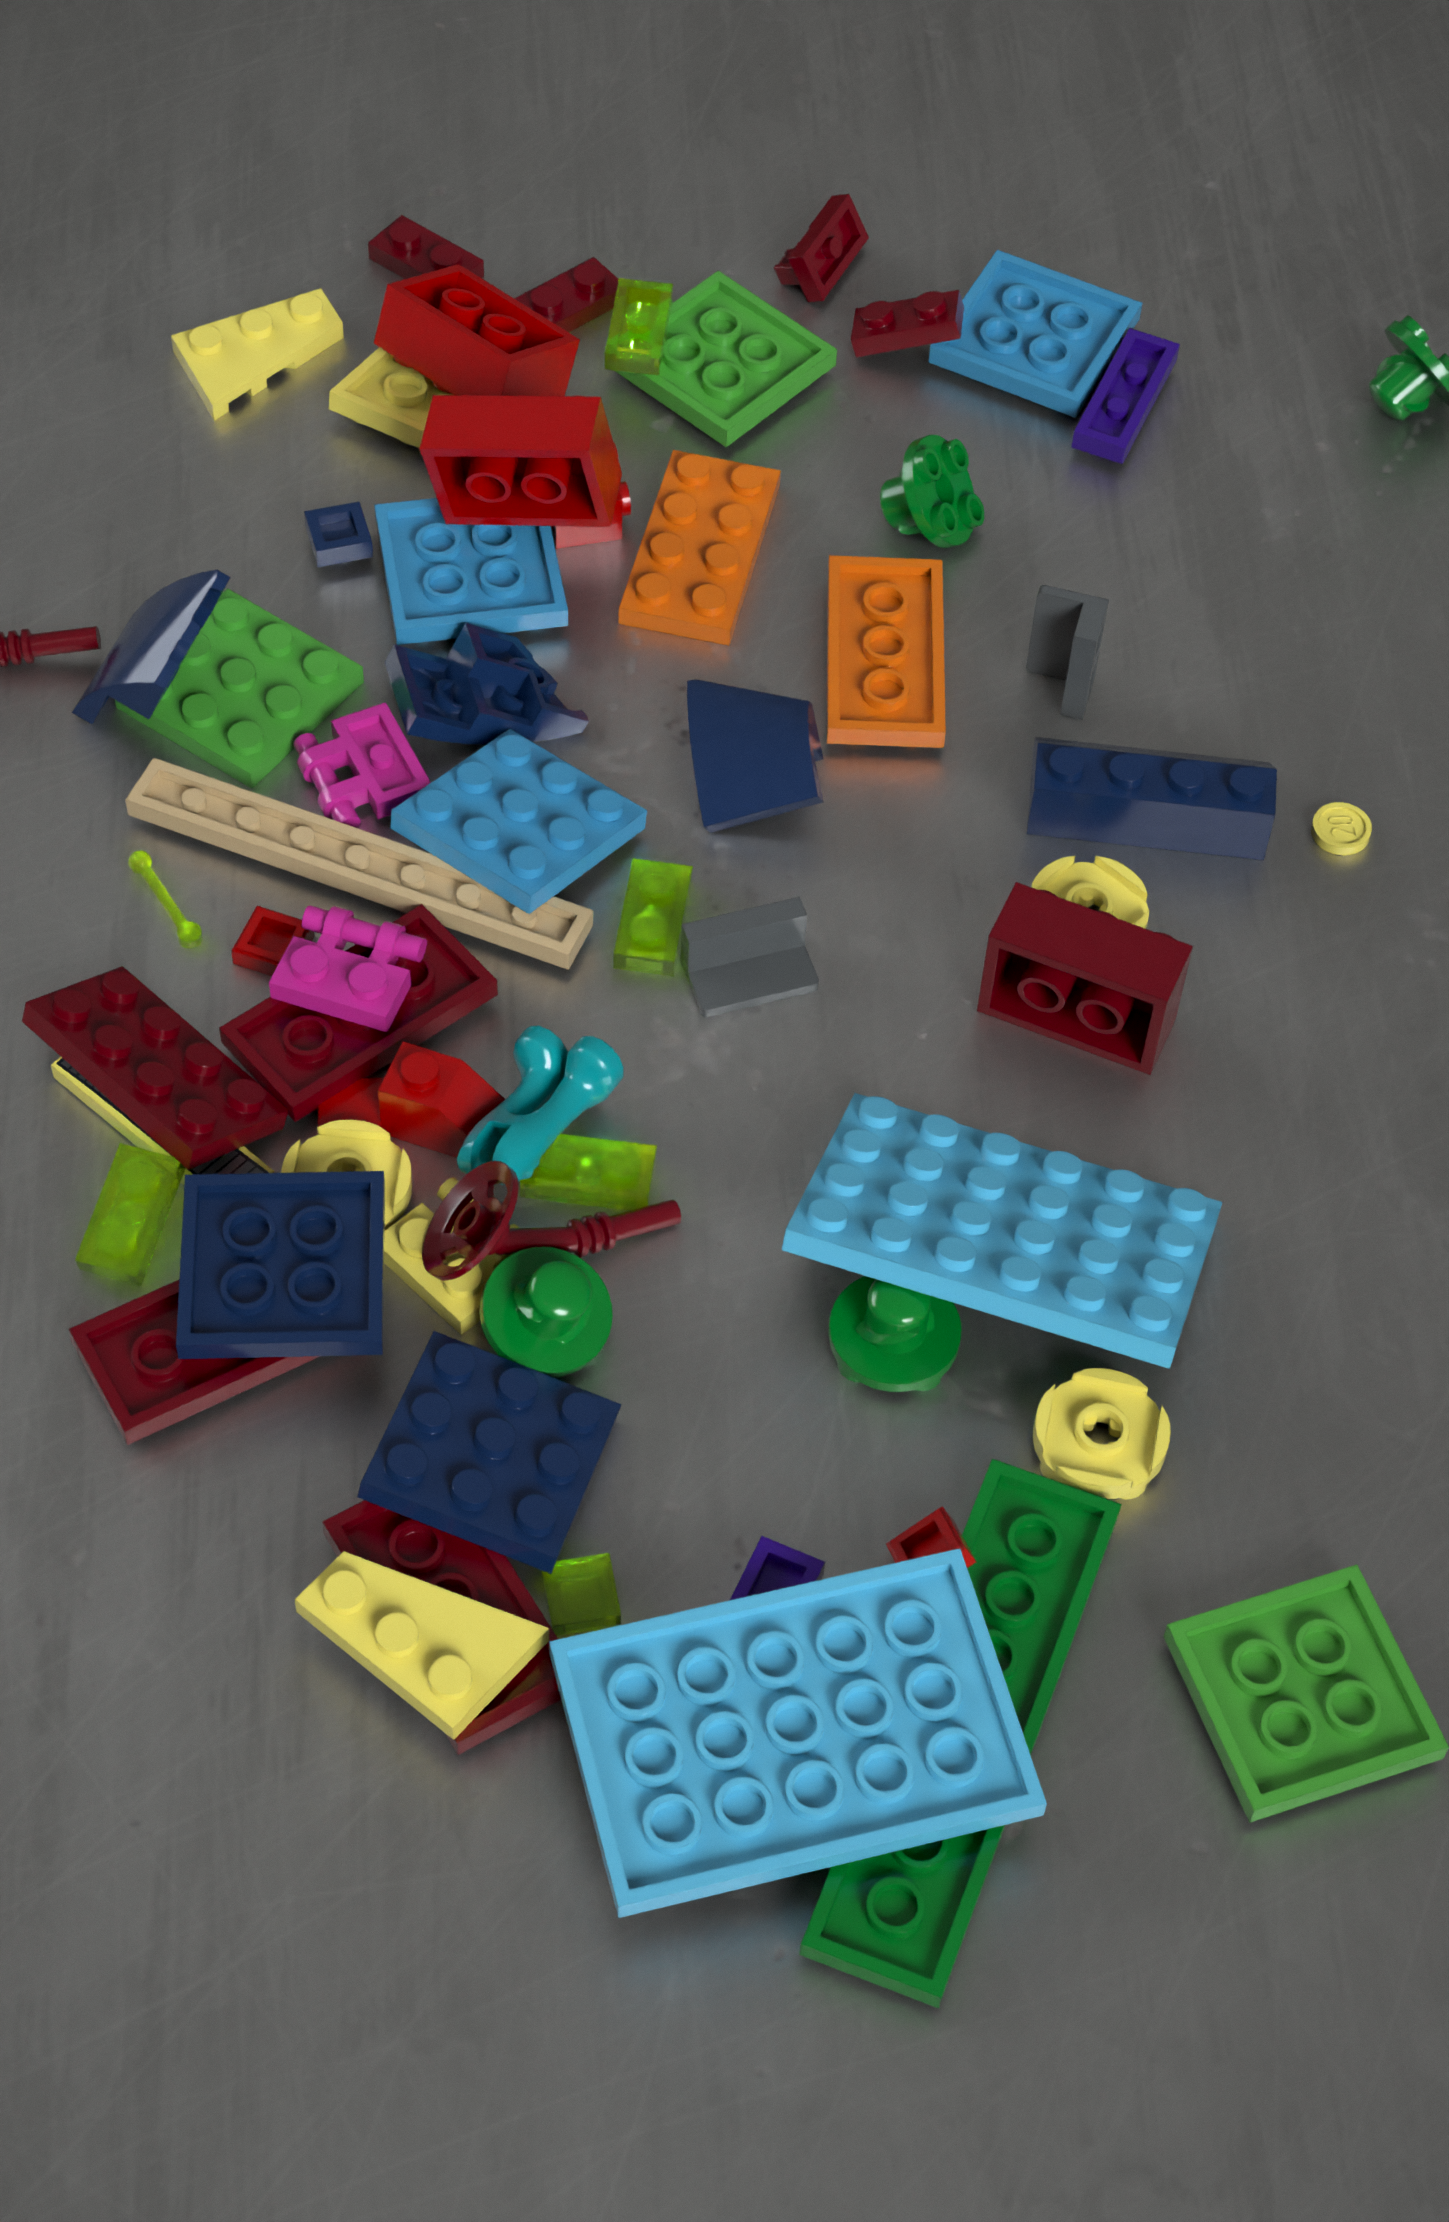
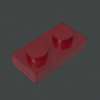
(415, 250)
(574, 295)
(907, 323)

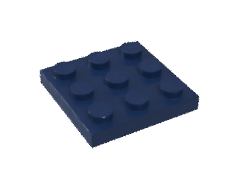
(282, 1265)
(490, 1451)

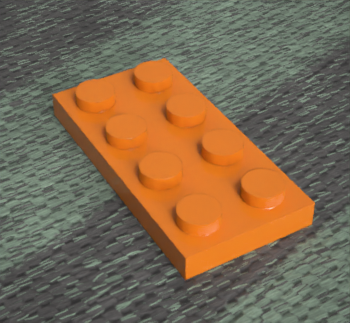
(700, 547)
(885, 652)

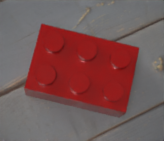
(473, 337)
(521, 460)

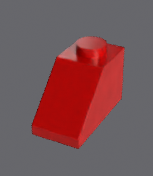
(433, 1099)

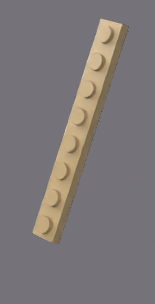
(352, 861)

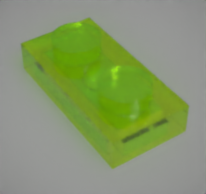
(638, 326)
(652, 917)
(593, 1173)
(130, 1214)

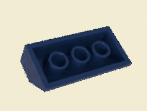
(1151, 798)

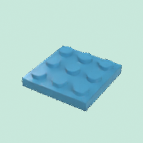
(1037, 333)
(466, 574)
(518, 820)

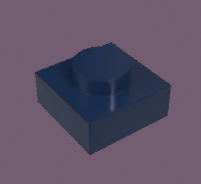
(338, 534)

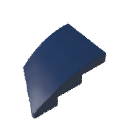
(153, 646)
(478, 692)
(751, 753)

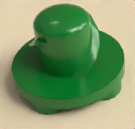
(1409, 379)
(933, 493)
(546, 1311)
(893, 1336)

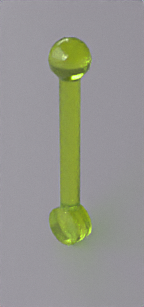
(188, 933)

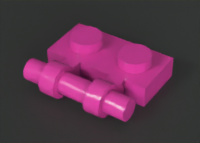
(378, 756)
(342, 982)

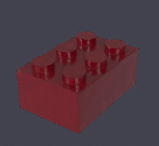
(1083, 977)

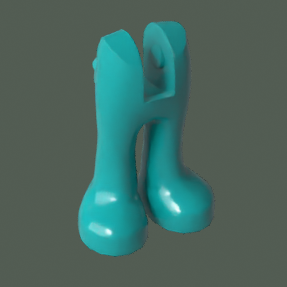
(548, 1099)

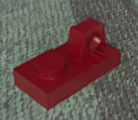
(824, 250)

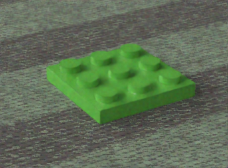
(732, 359)
(250, 690)
(1304, 1692)

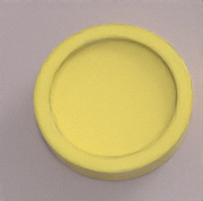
(1341, 828)

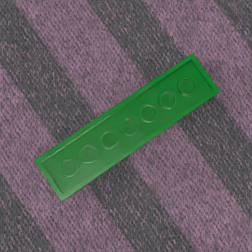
(1036, 1562)

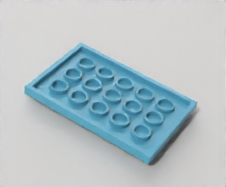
(1006, 1228)
(793, 1731)

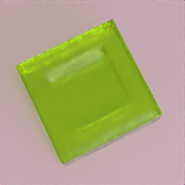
(581, 1595)

